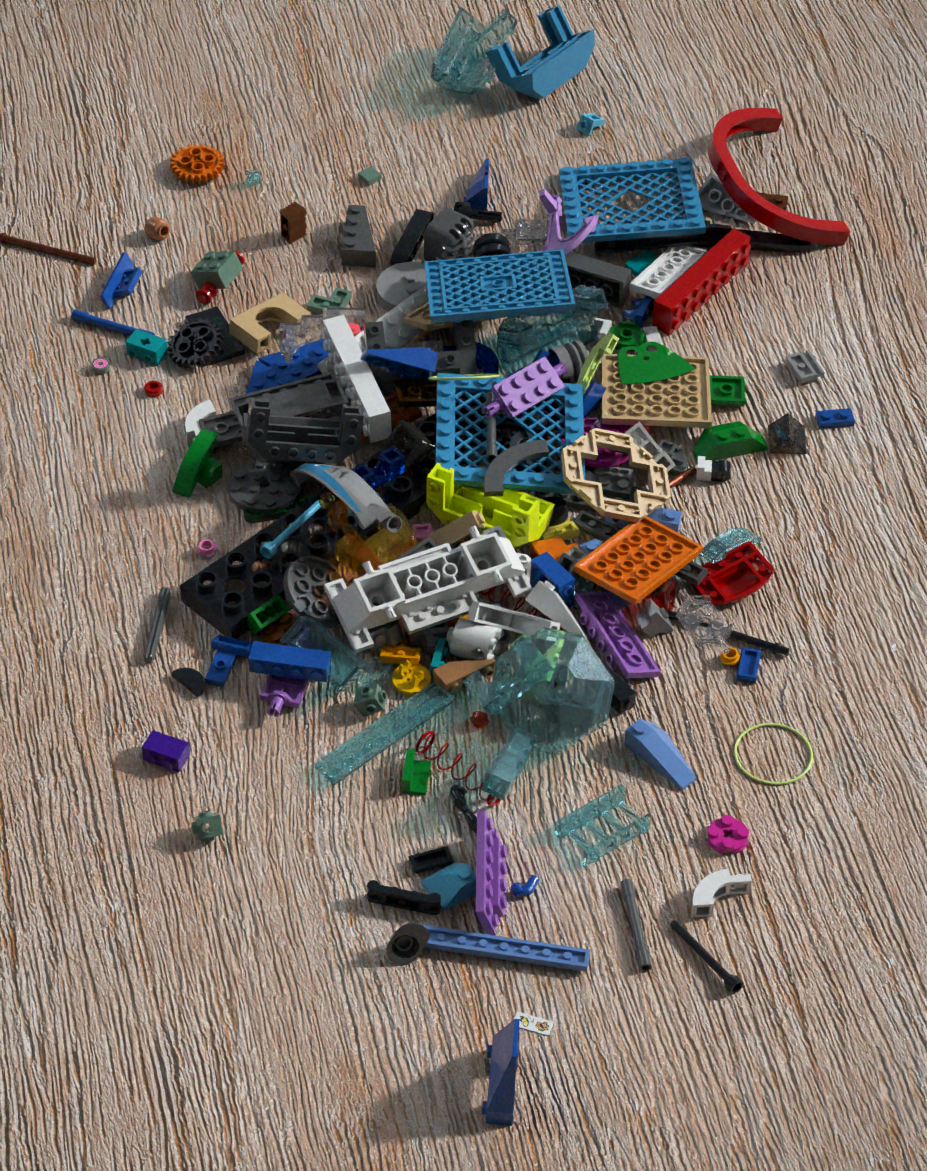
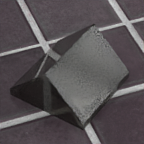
(787, 436)

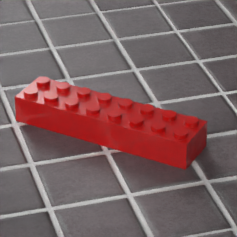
(701, 281)

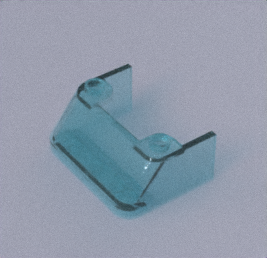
(311, 634)

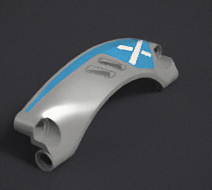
(351, 491)

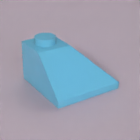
(452, 883)

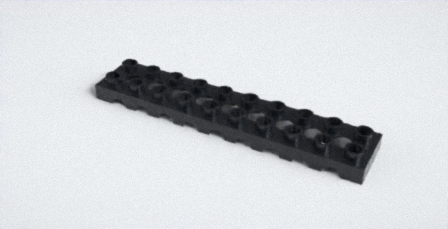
(231, 621)

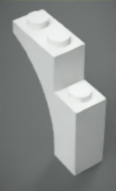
(508, 619)

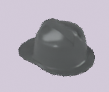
(407, 943)

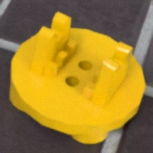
(410, 678)

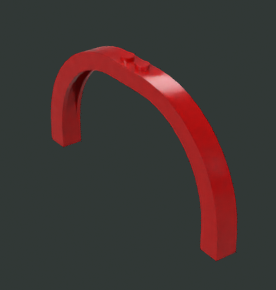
(747, 198)

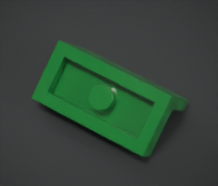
(415, 774)

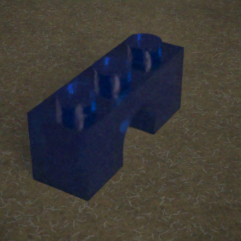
(389, 465)

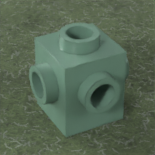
(370, 699)
(214, 829)

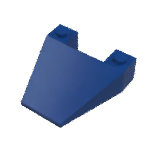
(503, 1066)

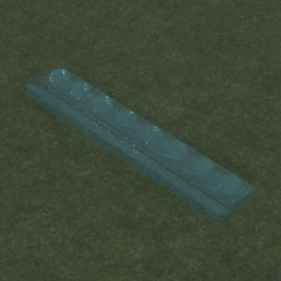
(384, 733)

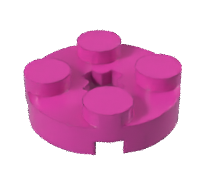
(731, 826)

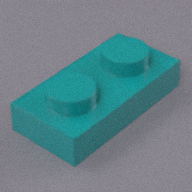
(440, 653)

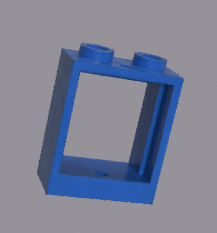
(548, 569)

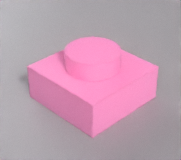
(421, 530)

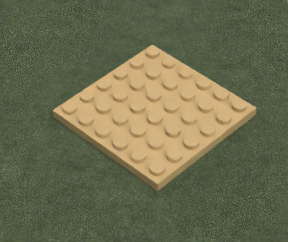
(667, 402)

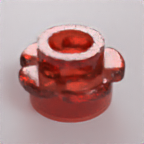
(479, 719)

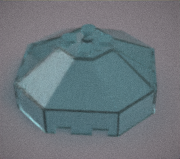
(557, 715)

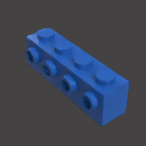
(290, 661)

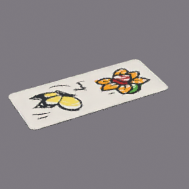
(534, 1023)

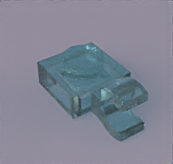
(582, 585)

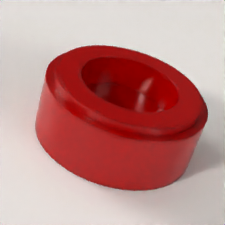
(153, 389)

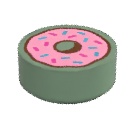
(100, 365)

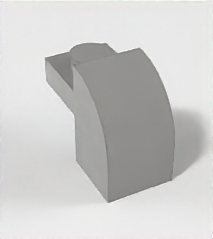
(386, 634)

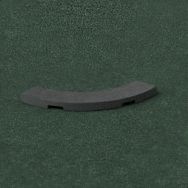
(507, 461)

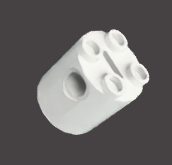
(474, 640)

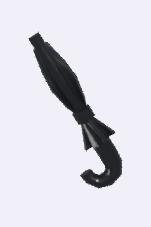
(460, 802)

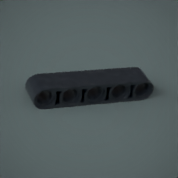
(412, 237)

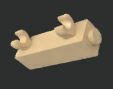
(458, 529)

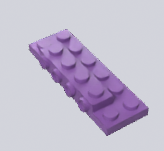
(615, 635)
(490, 874)

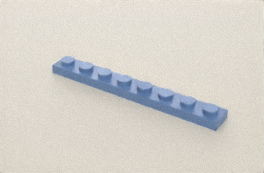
(508, 948)

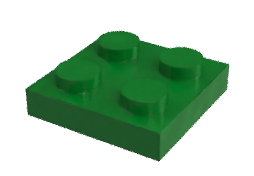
(727, 390)

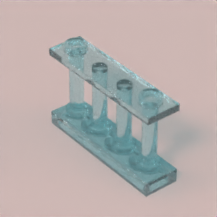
(600, 808)

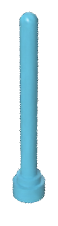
(269, 549)

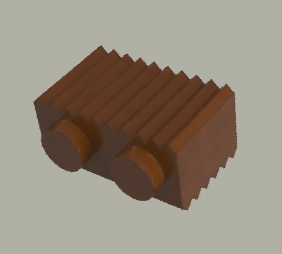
(293, 222)

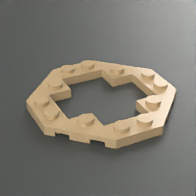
(592, 491)

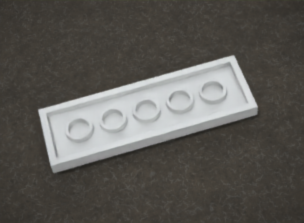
(666, 270)

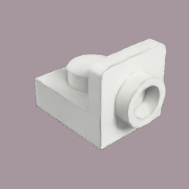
(603, 327)

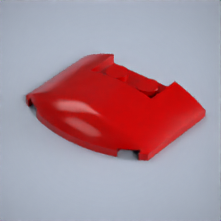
(735, 576)

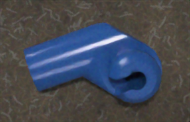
(523, 890)

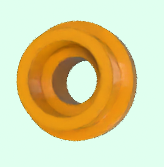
(731, 657)

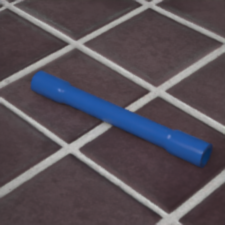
(87, 318)

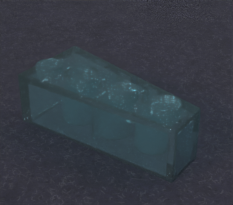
(508, 763)

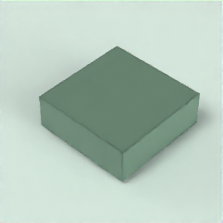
(369, 175)

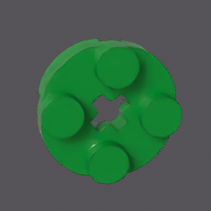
(635, 337)

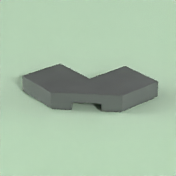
(674, 452)

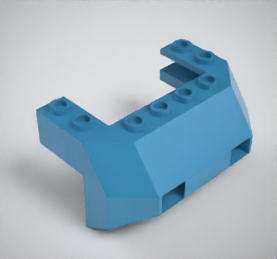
(551, 66)

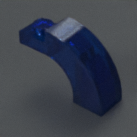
(485, 358)

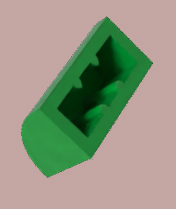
(210, 472)
(266, 614)

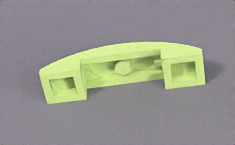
(593, 359)

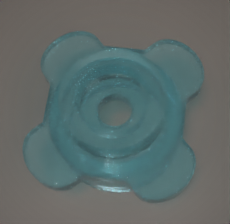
(253, 177)

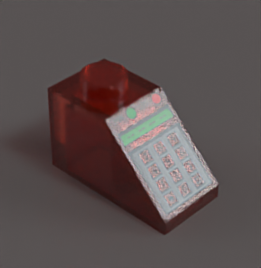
(664, 595)

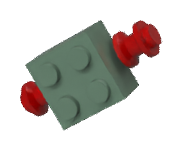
(215, 273)

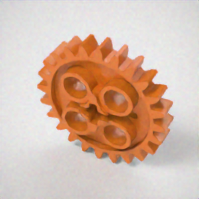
(197, 163)

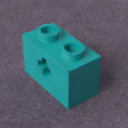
(146, 347)

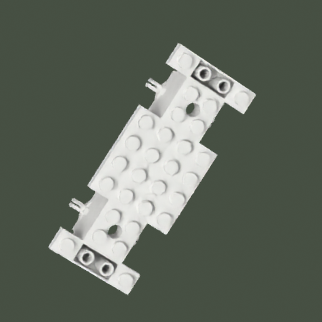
(426, 586)

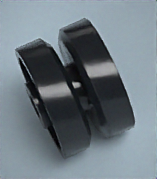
(490, 245)

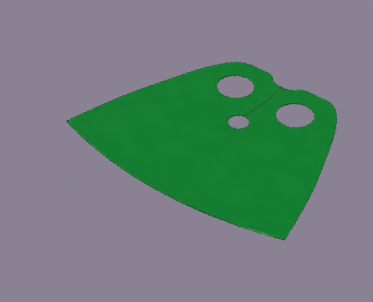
(661, 365)

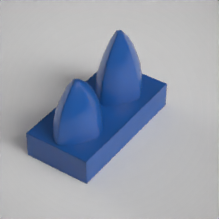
(643, 310)

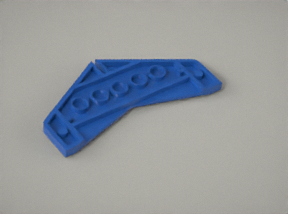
(273, 370)

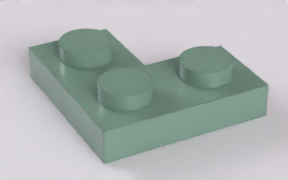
(338, 299)

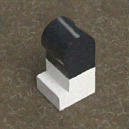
(713, 470)

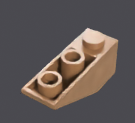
(453, 673)

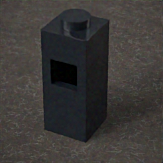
(623, 694)

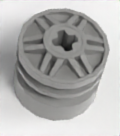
(572, 355)

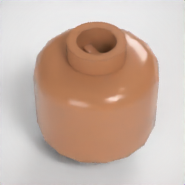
(157, 228)

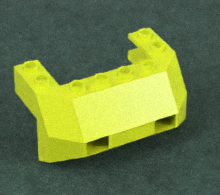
(518, 513)

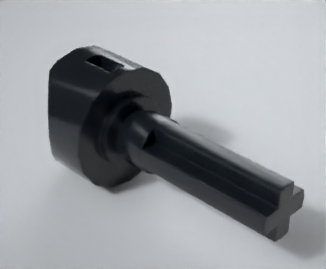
(475, 214)

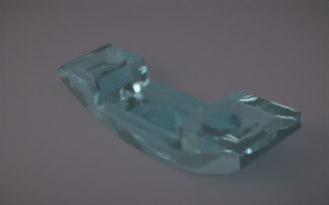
(728, 540)

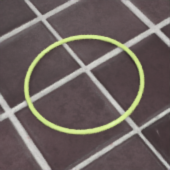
(474, 376)
(768, 782)

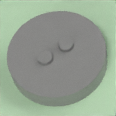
(399, 283)

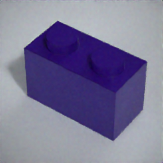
(165, 751)

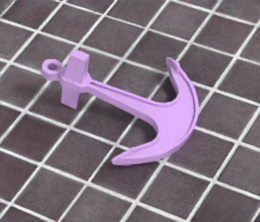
(557, 222)

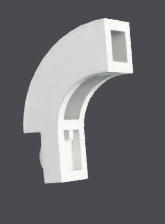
(192, 423)
(643, 439)
(715, 886)

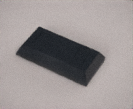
(431, 859)

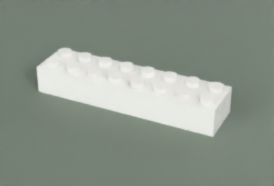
(356, 377)

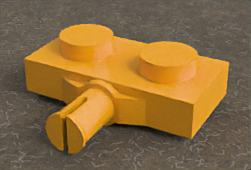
(400, 653)

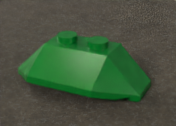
(728, 441)

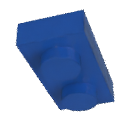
(835, 418)

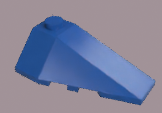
(478, 191)
(409, 362)

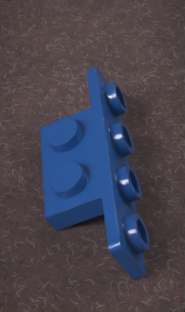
(121, 281)

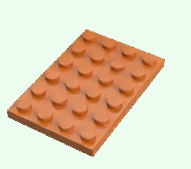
(638, 559)

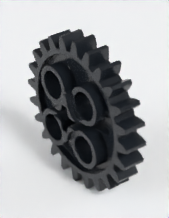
(195, 343)

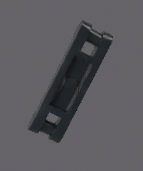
(403, 898)

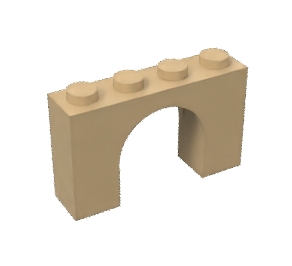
(246, 325)

